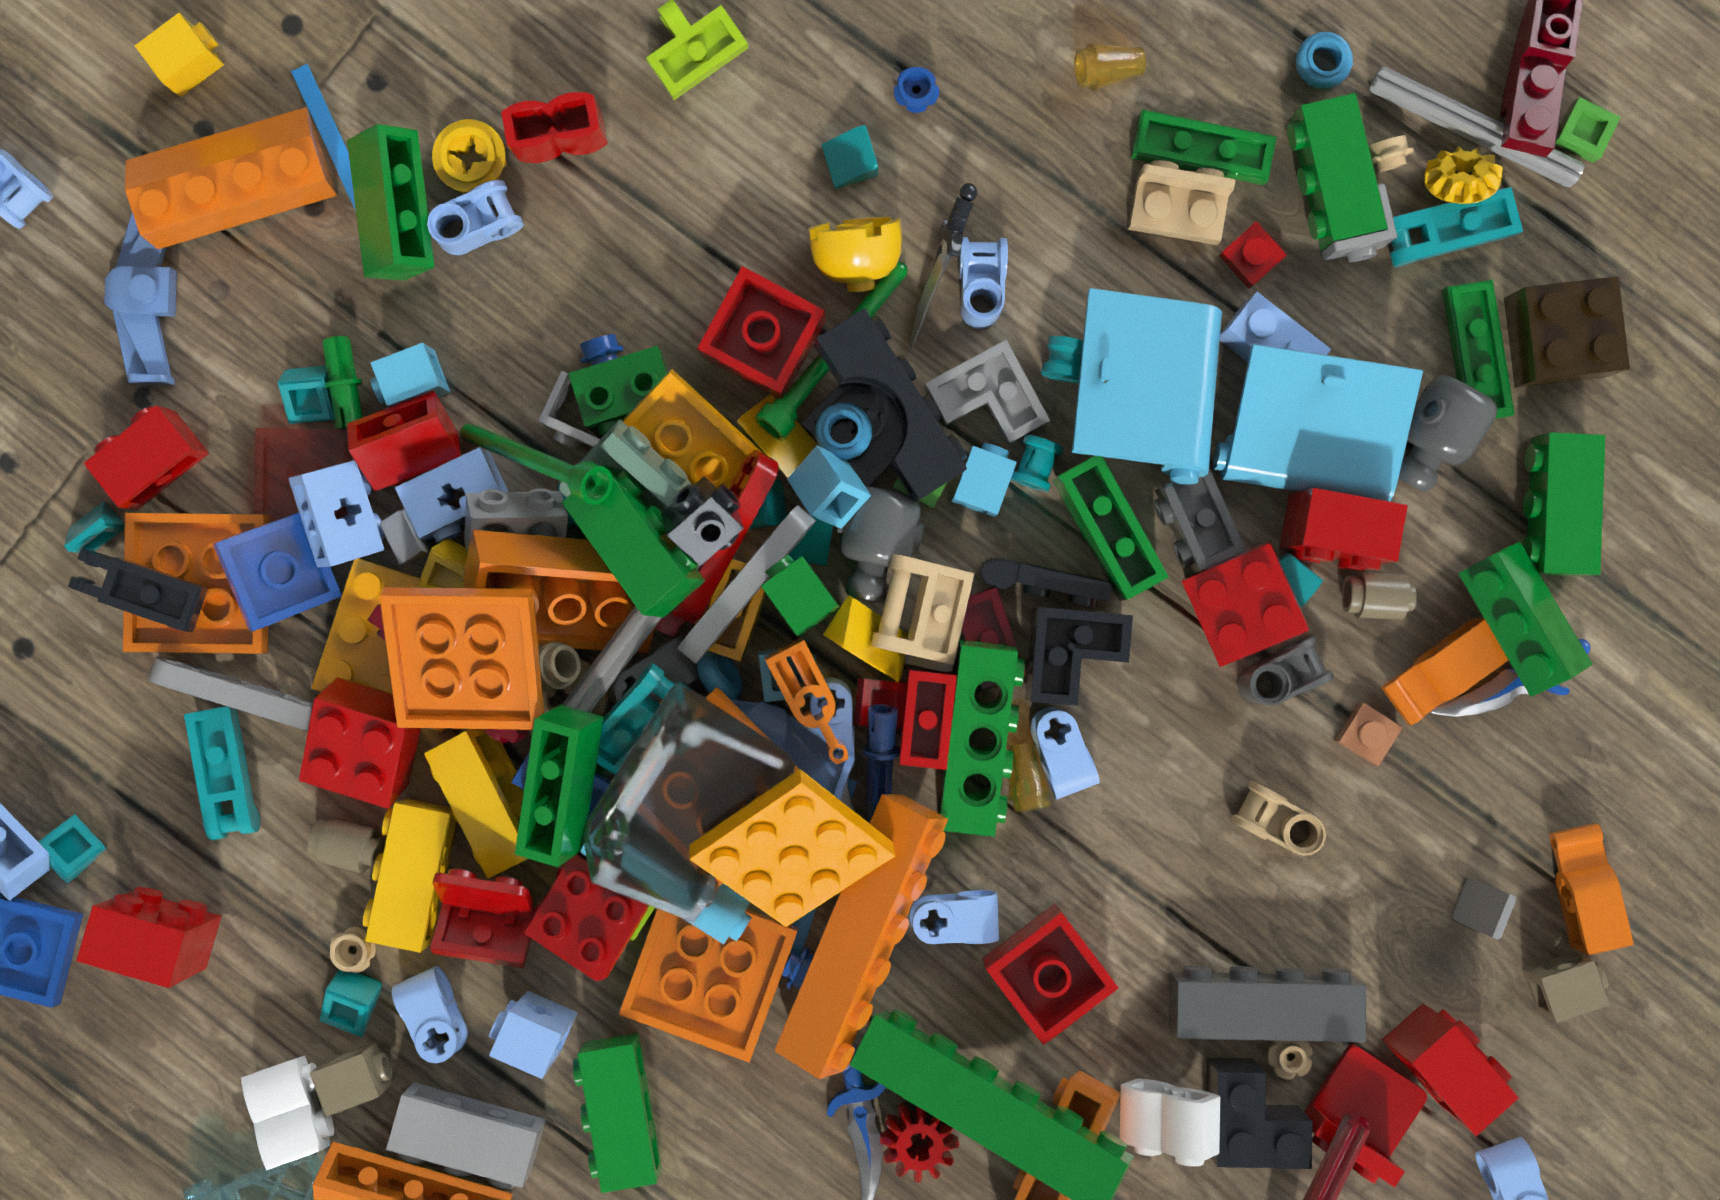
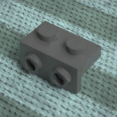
(1199, 523)

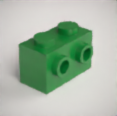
(616, 387)

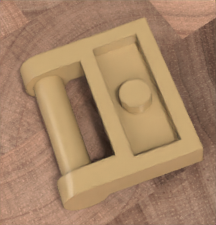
(936, 614)

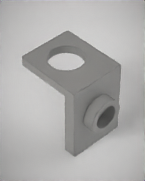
(1364, 246)
(564, 433)

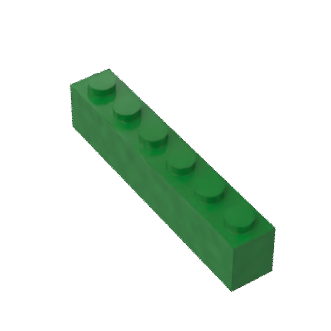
(991, 1110)

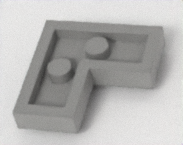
(990, 380)

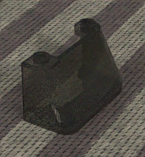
(674, 787)

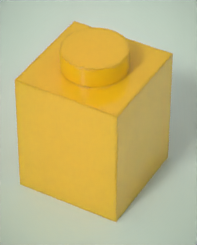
(180, 54)

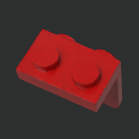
(482, 918)
(584, 920)
(1379, 1094)

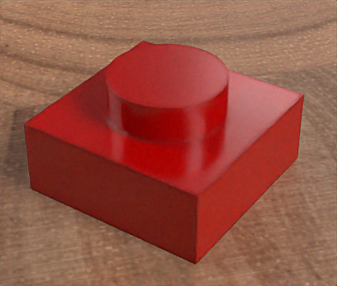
(1252, 255)
(879, 692)

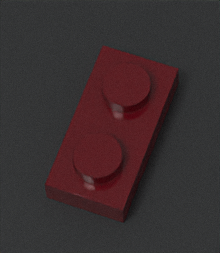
(987, 622)

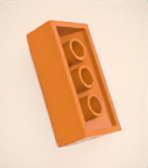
(227, 179)
(571, 585)

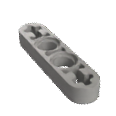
(745, 584)
(231, 692)

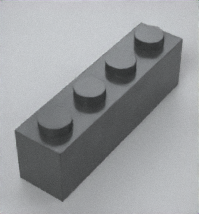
(1267, 1005)

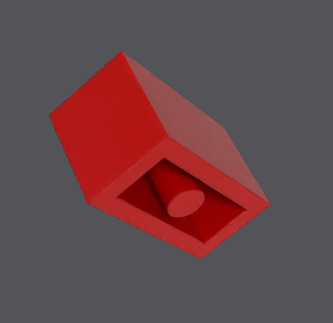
(403, 441)
(145, 457)
(927, 719)

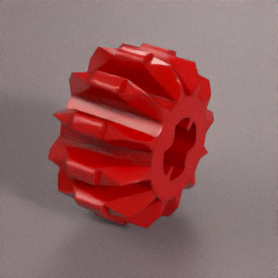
(910, 1156)

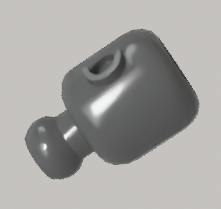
(1445, 427)
(881, 527)

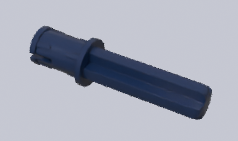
(880, 752)

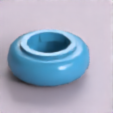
(1311, 73)
(844, 411)
(720, 672)

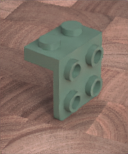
(631, 450)

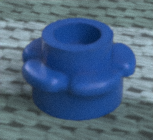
(916, 77)
(600, 349)
(797, 968)

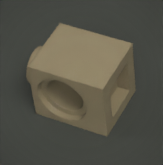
(1567, 986)
(352, 1078)

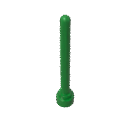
(779, 416)
(585, 480)

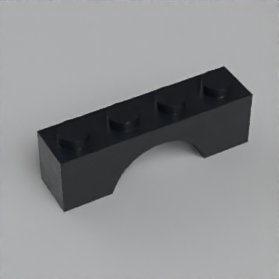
(860, 354)

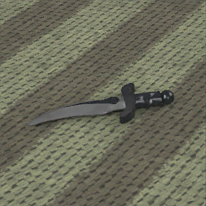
(952, 237)

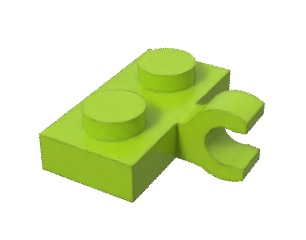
(695, 49)

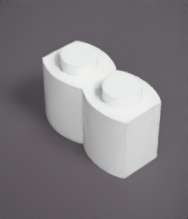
(286, 1112)
(1170, 1121)

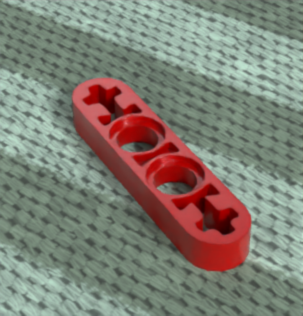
(751, 488)

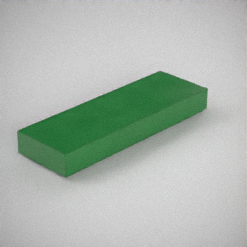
(1201, 145)
(1478, 342)

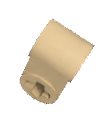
(1272, 817)

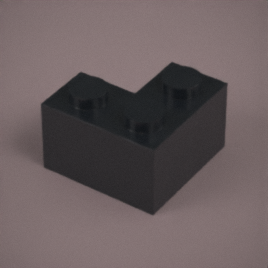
(1060, 643)
(1250, 1130)

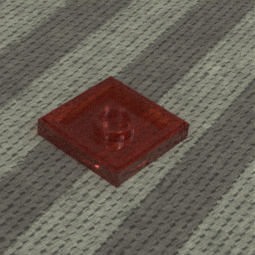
(289, 453)

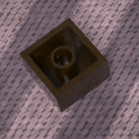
(1566, 332)

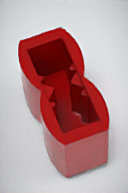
(546, 130)

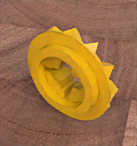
(458, 139)
(1462, 187)

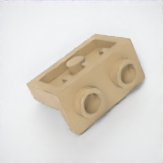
(1180, 202)

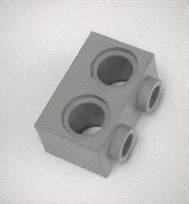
(516, 513)

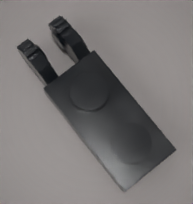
(1041, 580)
(143, 591)

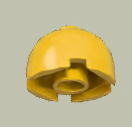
(857, 250)

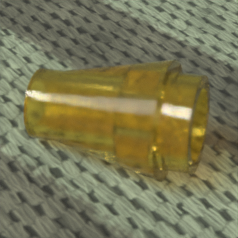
(1107, 64)
(1028, 781)

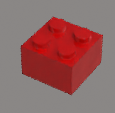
(762, 333)
(1343, 527)
(1245, 604)
(357, 744)
(149, 937)
(1049, 974)
(1452, 1067)

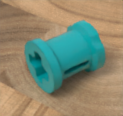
(1037, 463)

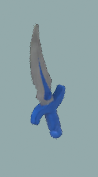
(1494, 694)
(861, 1127)

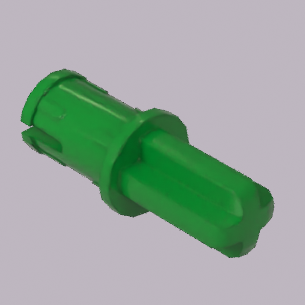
(342, 380)

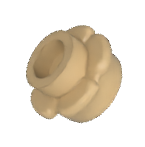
(1390, 153)
(341, 955)
(1287, 1069)

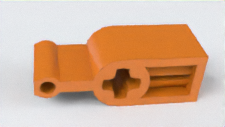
(1445, 670)
(794, 692)
(1589, 891)

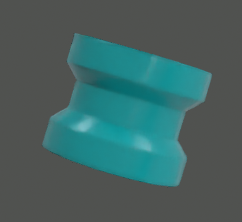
(1063, 359)

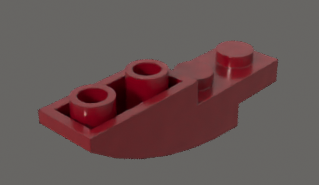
(1537, 74)

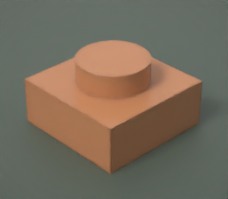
(1368, 734)

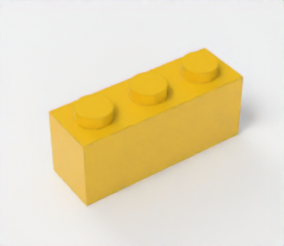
(478, 787)
(405, 900)

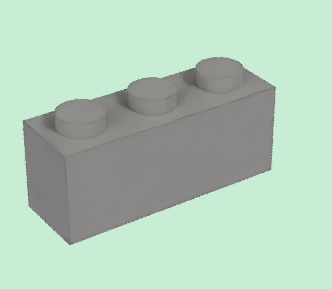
(465, 1135)

